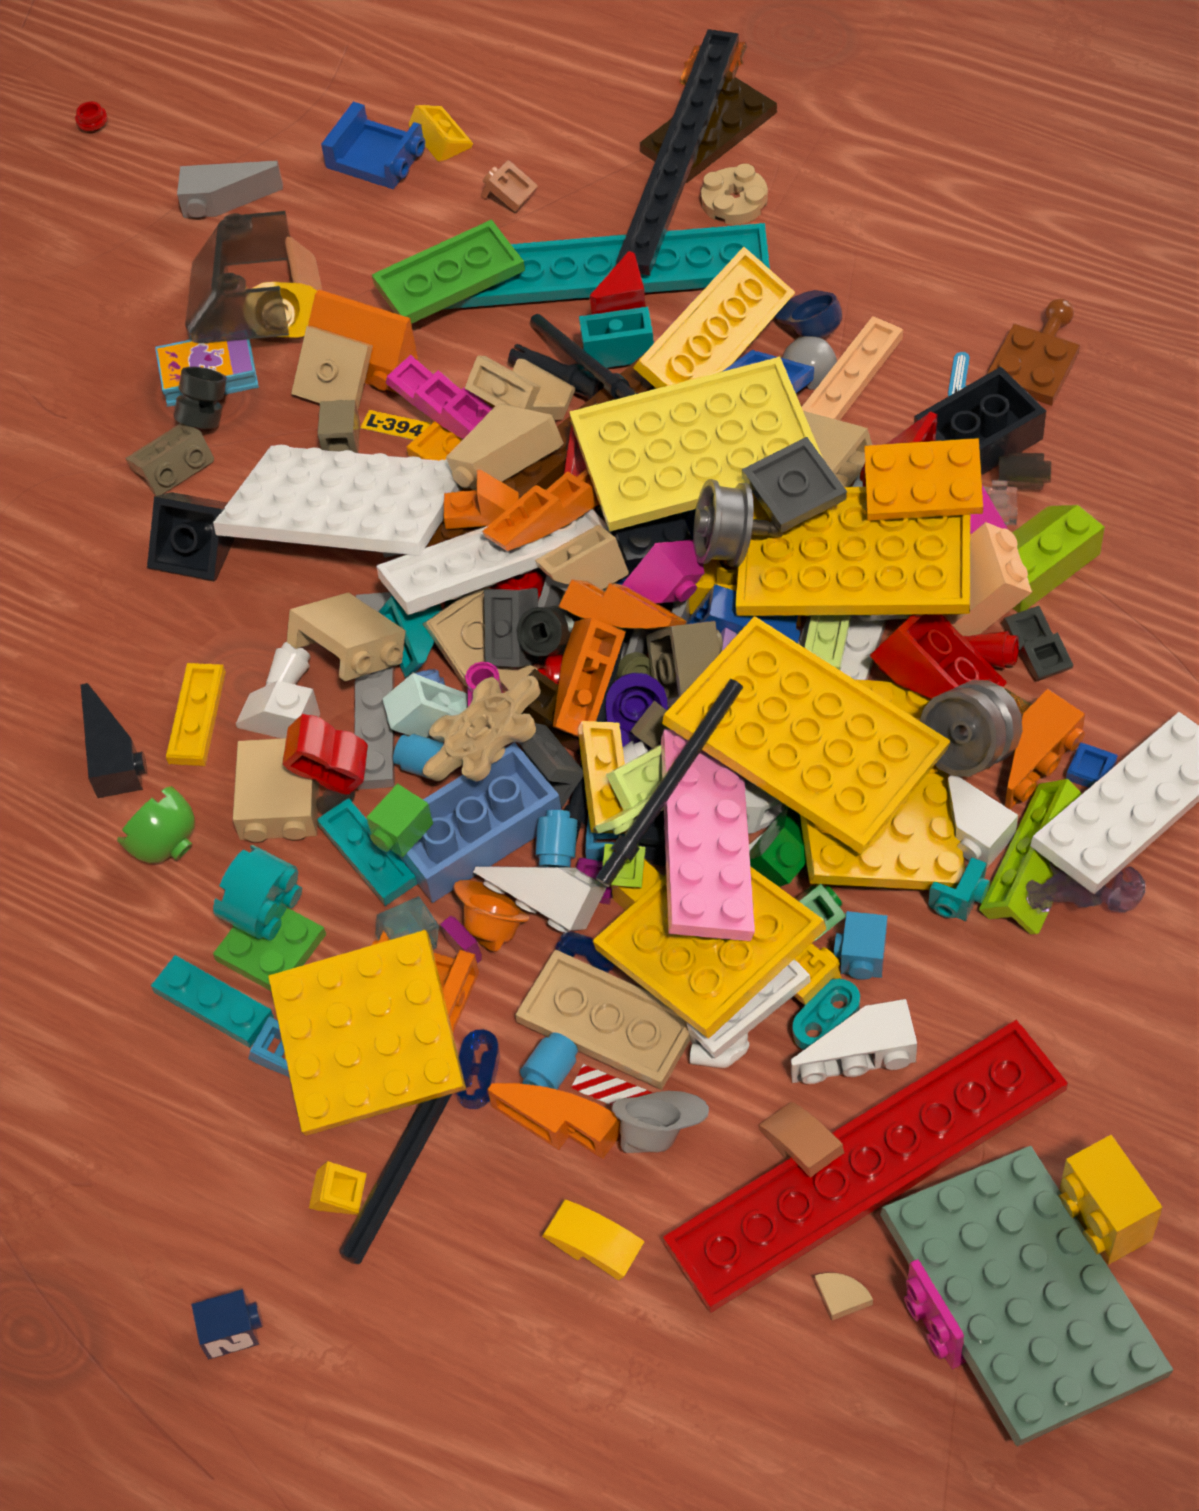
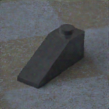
(110, 752)

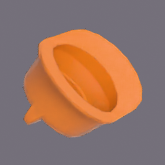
(488, 914)

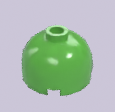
(160, 829)

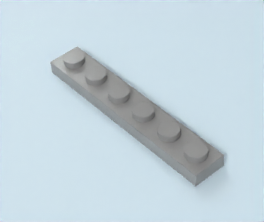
(371, 715)

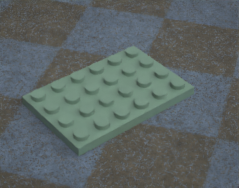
(1029, 1293)

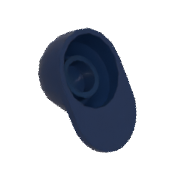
(812, 313)

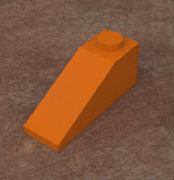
(585, 672)

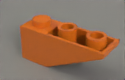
(1048, 732)

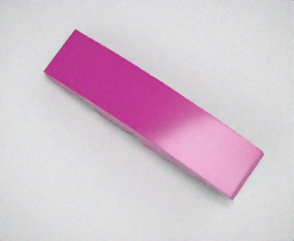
(438, 397)

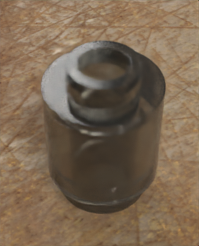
(1025, 470)

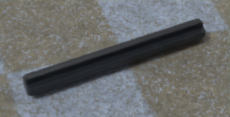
(392, 1179)

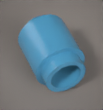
(414, 751)
(556, 839)
(550, 1061)

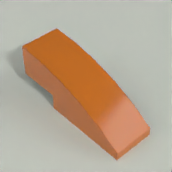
(617, 606)
(557, 1116)

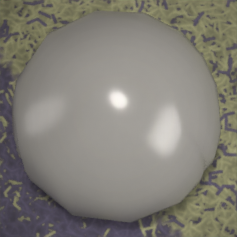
(812, 352)

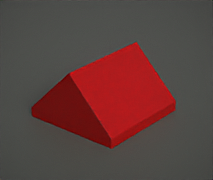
(620, 289)

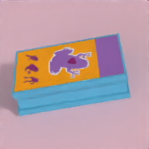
(227, 357)

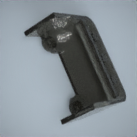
(219, 301)

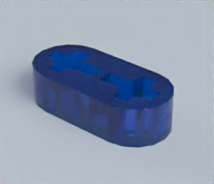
(485, 1070)

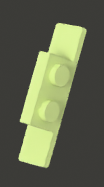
(633, 787)

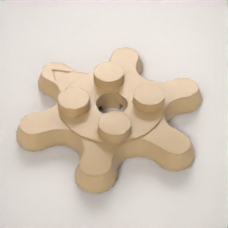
(483, 729)

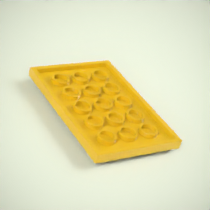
(857, 565)
(810, 734)
(913, 846)

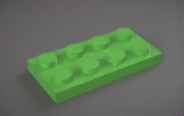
(448, 272)

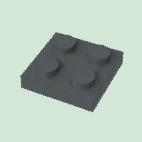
(794, 484)

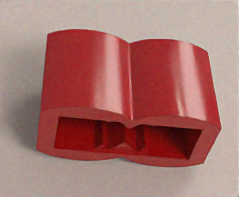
(325, 754)

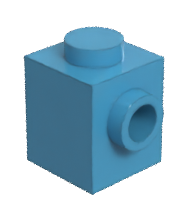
(862, 945)

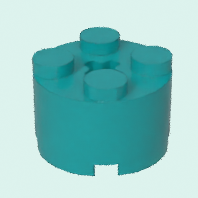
(257, 892)

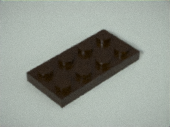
(734, 117)

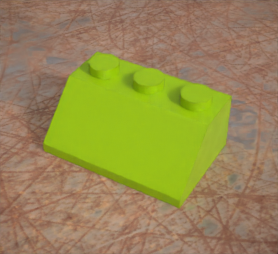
(1056, 547)

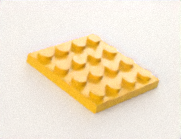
(708, 976)
(366, 1033)

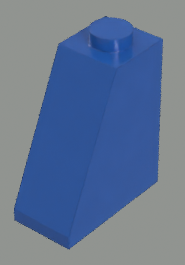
(720, 607)

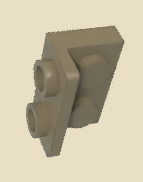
(171, 458)

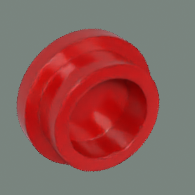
(90, 116)

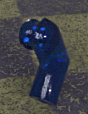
(575, 943)

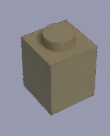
(339, 426)

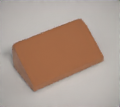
(302, 264)

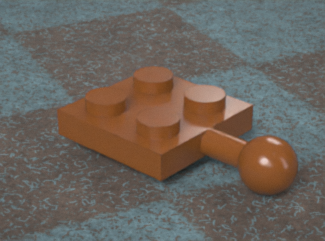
(1039, 358)

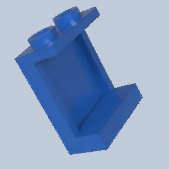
(371, 149)

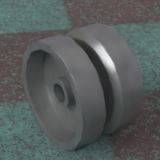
(979, 723)

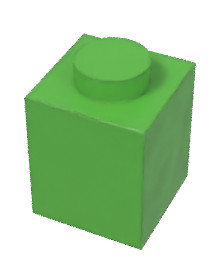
(399, 821)

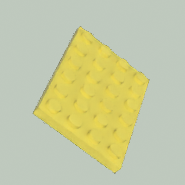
(663, 444)

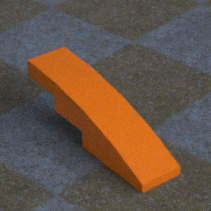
(543, 511)

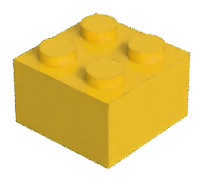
(1109, 1200)

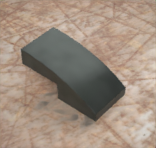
(1038, 646)

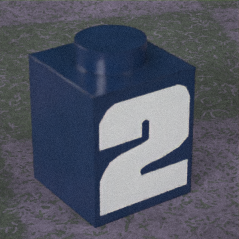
(227, 1323)

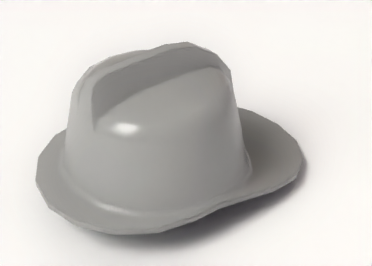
(655, 1119)

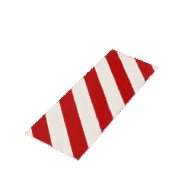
(605, 1086)

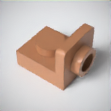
(509, 185)

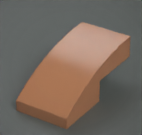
(802, 1137)

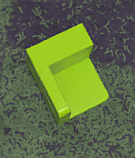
(631, 873)

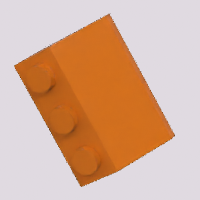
(386, 331)

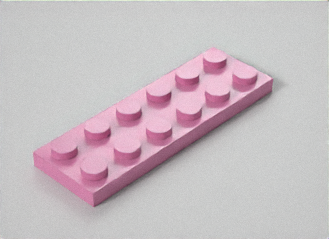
(707, 849)

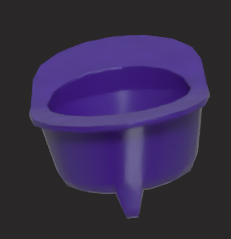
(630, 699)

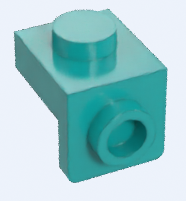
(960, 901)

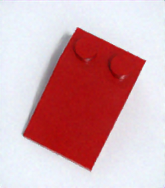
(932, 657)

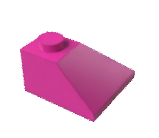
(667, 572)

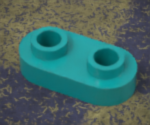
(822, 1015)

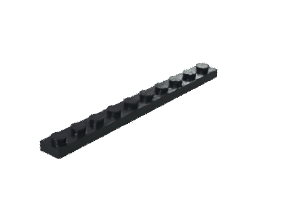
(679, 149)

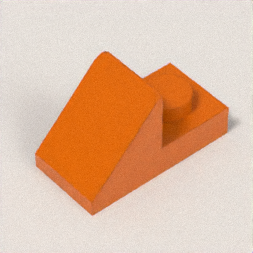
(478, 506)

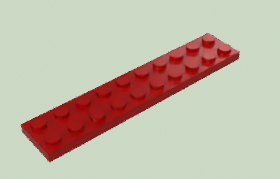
(883, 1157)

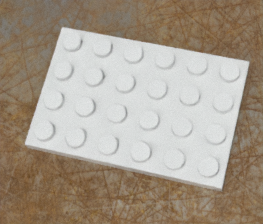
(340, 500)

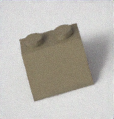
(682, 655)

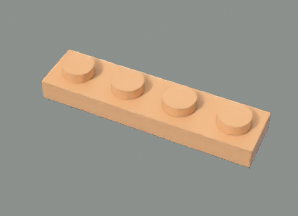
(854, 369)

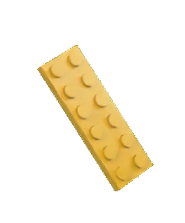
(717, 323)

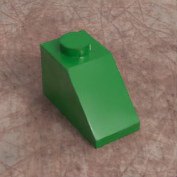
(780, 849)

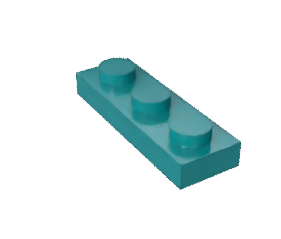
(379, 869)
(211, 1001)

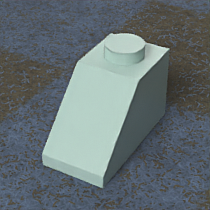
(419, 703)

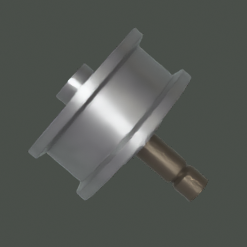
(726, 523)

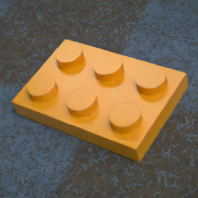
(923, 479)

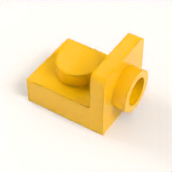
(821, 966)

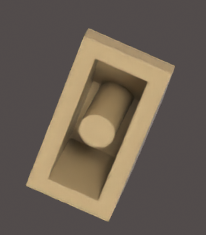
(588, 557)

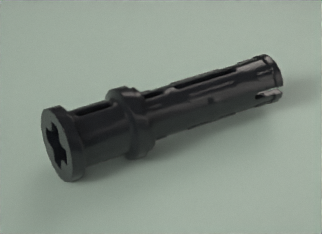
(573, 374)

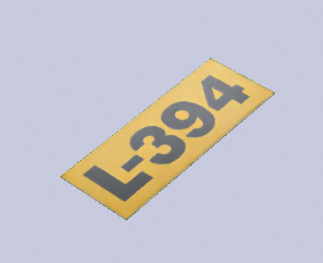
(393, 425)

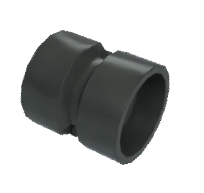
(200, 397)
(545, 630)

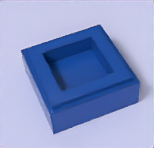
(1090, 765)

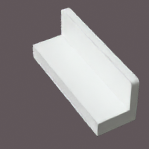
(763, 1004)

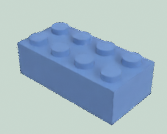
(480, 822)

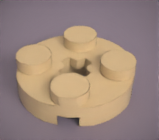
(740, 180)

